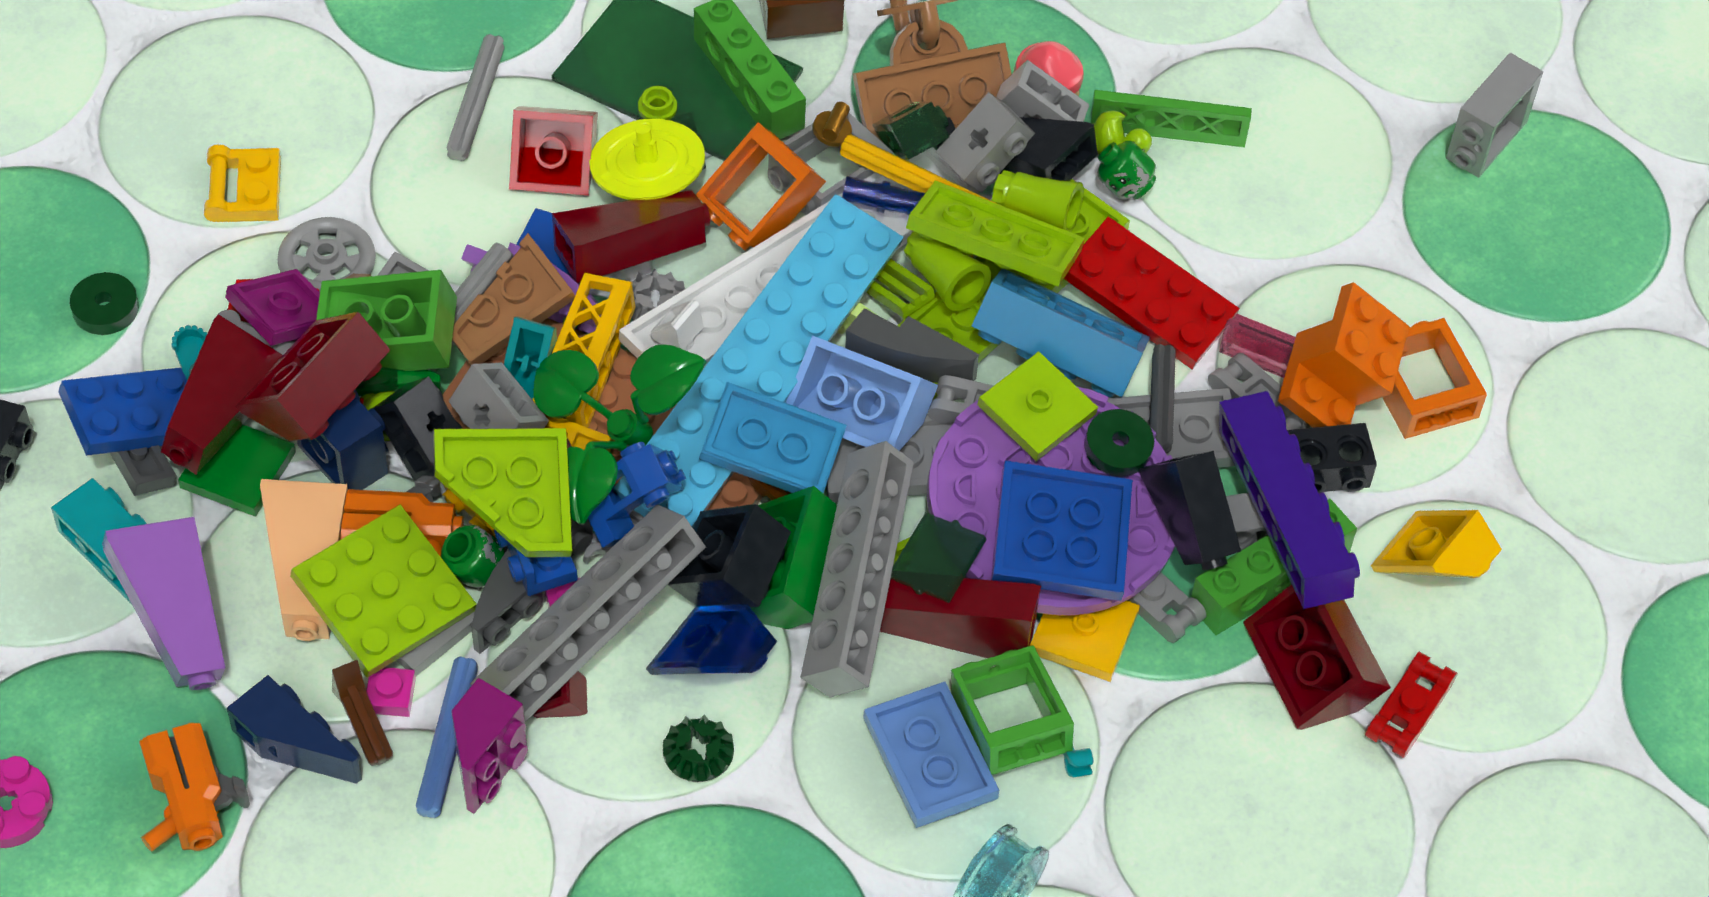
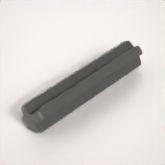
(1163, 394)

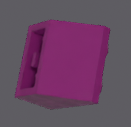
(488, 740)

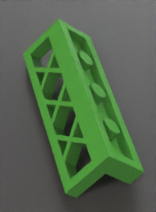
(1177, 117)

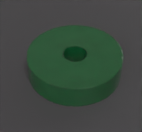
(106, 318)
(1123, 426)

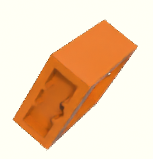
(735, 171)
(1442, 408)

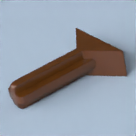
(351, 691)

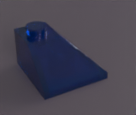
(715, 642)

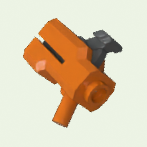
(432, 518)
(192, 786)

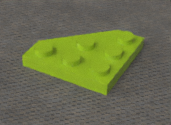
(512, 482)

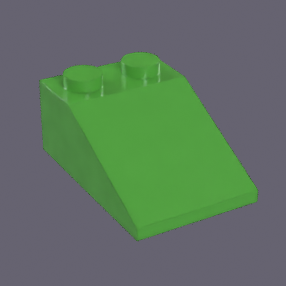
(406, 311)

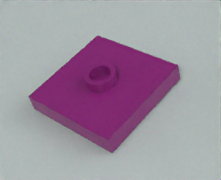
(276, 305)

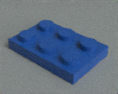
(122, 409)

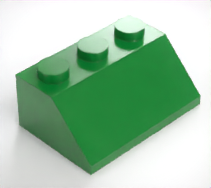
(799, 573)

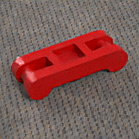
(1411, 705)

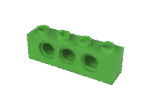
(749, 67)
(1250, 579)

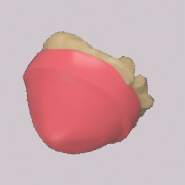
(1055, 61)

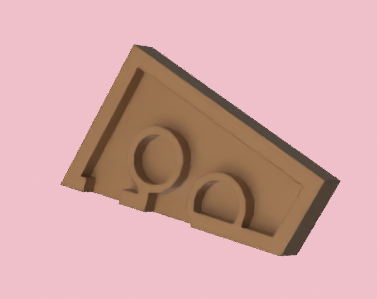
(523, 289)

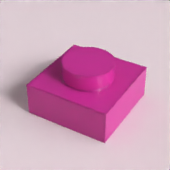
(392, 691)

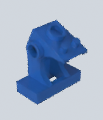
(651, 478)

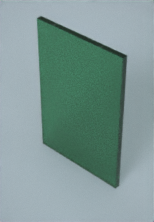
(654, 45)

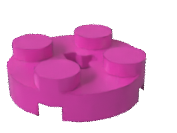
(30, 805)

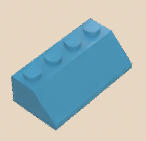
(1062, 330)

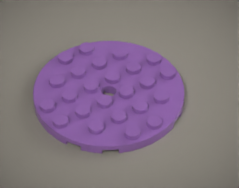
(967, 486)

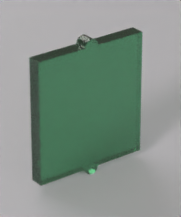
(937, 557)

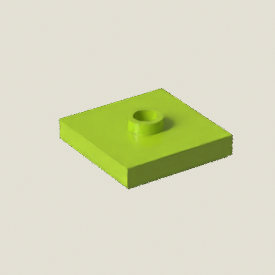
(1037, 406)

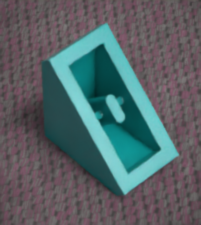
(527, 348)

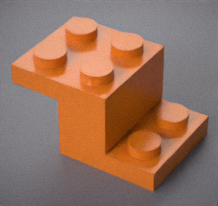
(1344, 360)

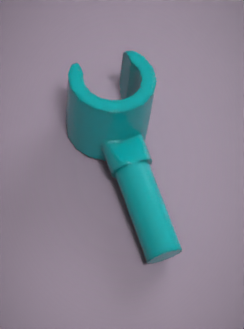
(1078, 762)

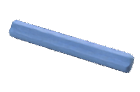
(443, 745)

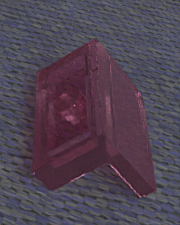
(1261, 343)

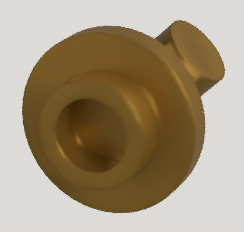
(833, 125)

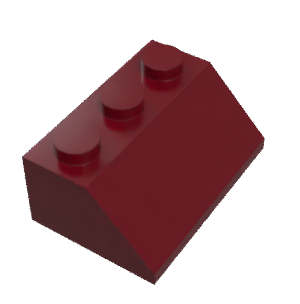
(315, 377)
(1315, 658)

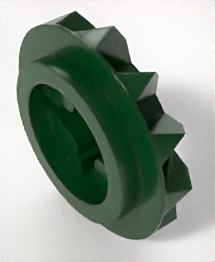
(688, 763)

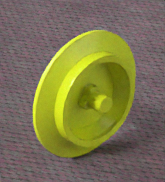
(647, 159)

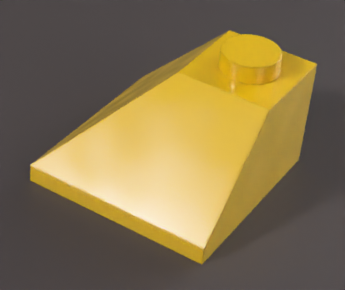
(1440, 545)

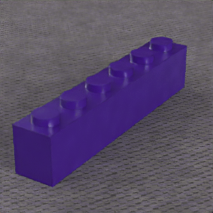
(1287, 500)

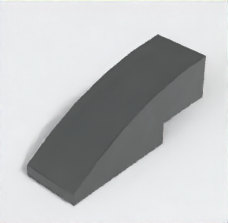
(910, 347)

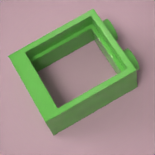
(1025, 741)

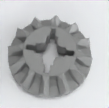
(645, 284)

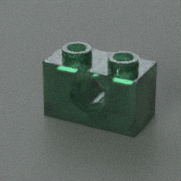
(913, 129)

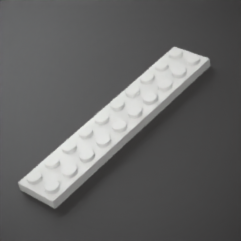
(735, 286)

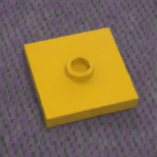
(1087, 641)

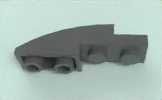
(506, 602)

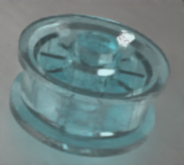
(1003, 867)

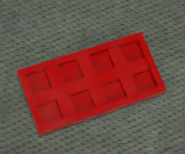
(1150, 292)

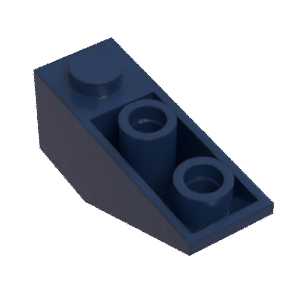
(285, 732)

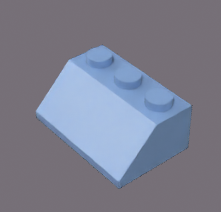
(861, 393)

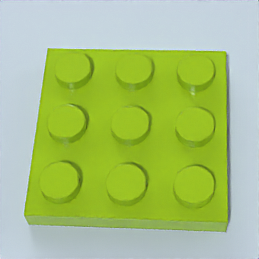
(383, 590)

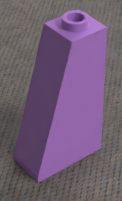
(170, 592)

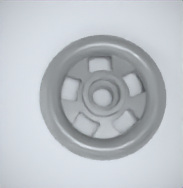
(308, 235)

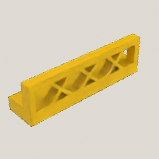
(604, 341)

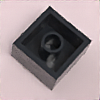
(737, 560)

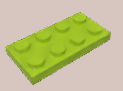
(995, 233)

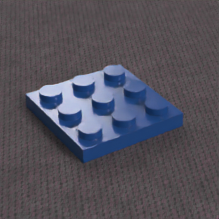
(1063, 530)

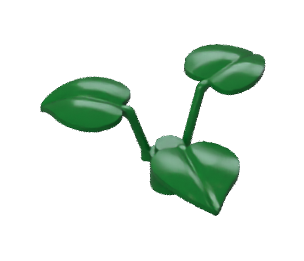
(563, 379)

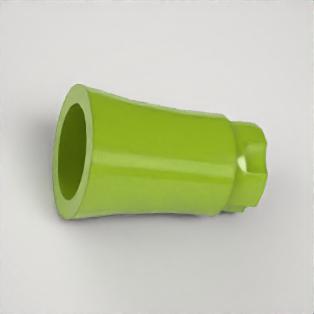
(1040, 198)
(954, 275)

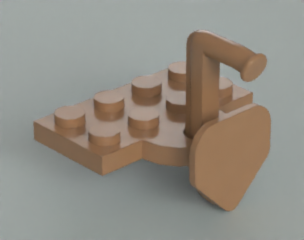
(929, 65)

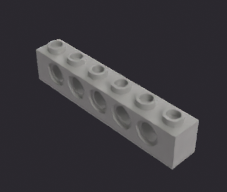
(857, 570)
(594, 609)

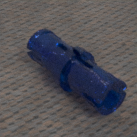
(880, 195)

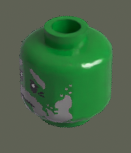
(1126, 170)
(471, 554)

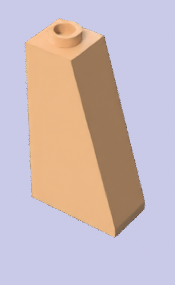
(300, 523)

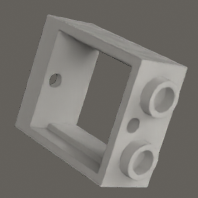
(1494, 115)
(808, 146)

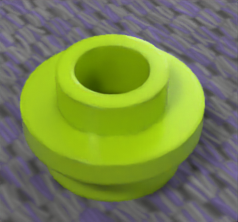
(657, 103)

